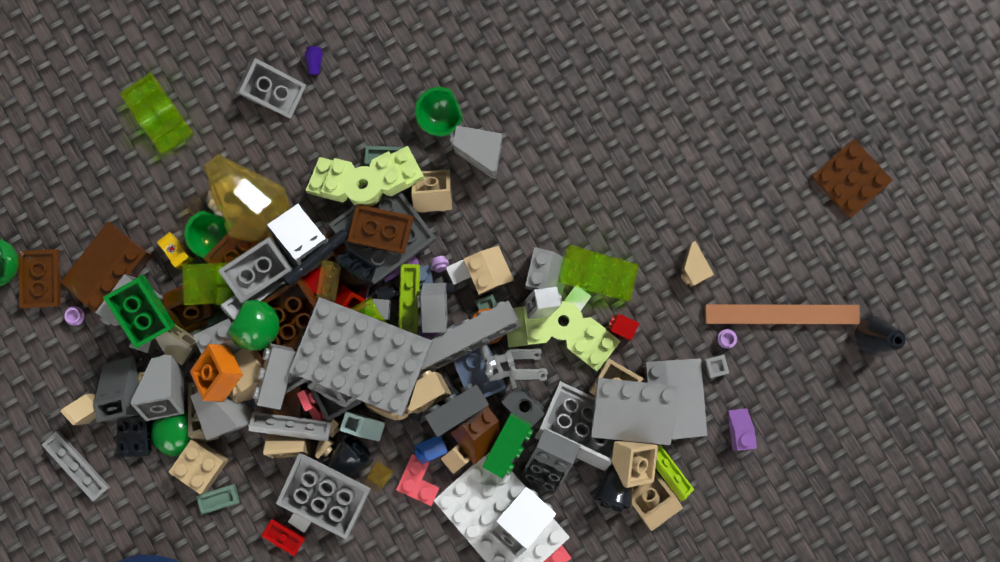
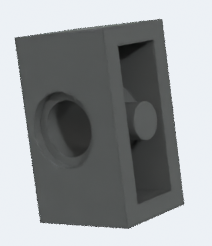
(518, 395)

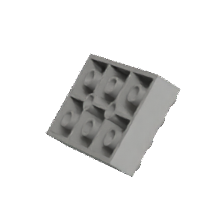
(361, 356)

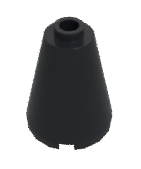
(878, 336)
(349, 457)
(613, 493)

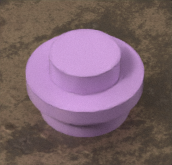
(439, 264)
(74, 315)
(727, 338)

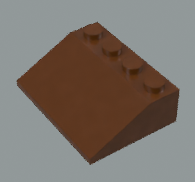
(104, 264)
(294, 308)

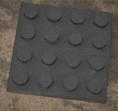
(386, 261)

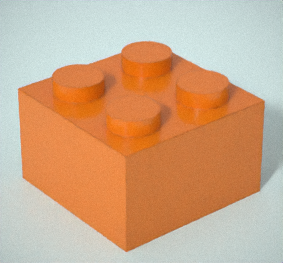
(216, 373)

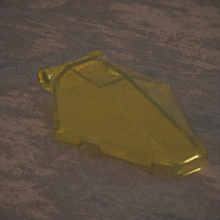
(245, 199)

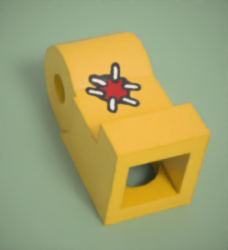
(175, 250)

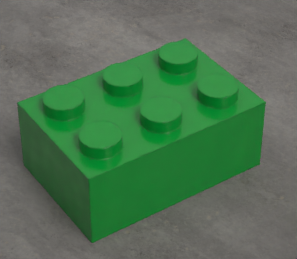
(139, 311)

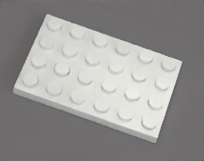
(476, 504)

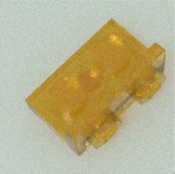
(328, 280)

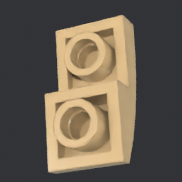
(324, 447)

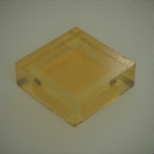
(380, 474)

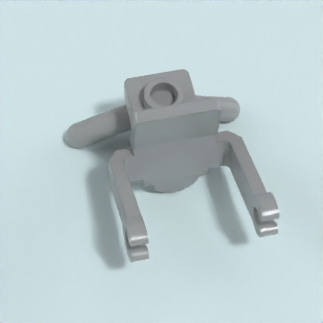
(503, 365)

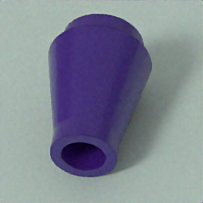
(313, 59)

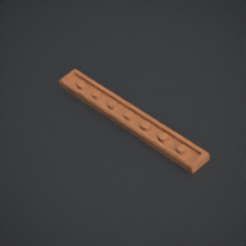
(781, 314)

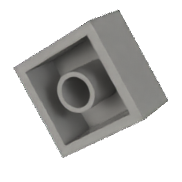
(433, 307)

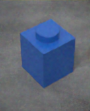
(430, 449)

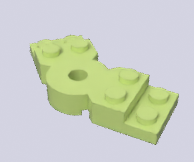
(386, 175)
(582, 335)

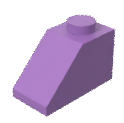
(741, 430)

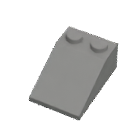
(270, 88)
(255, 269)

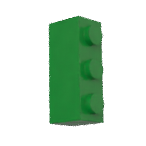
(508, 446)

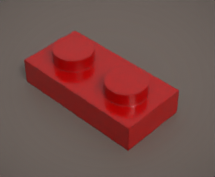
(283, 537)

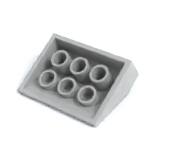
(690, 410)
(634, 411)
(571, 418)
(323, 496)

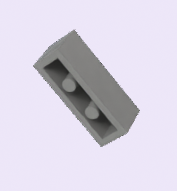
(273, 376)

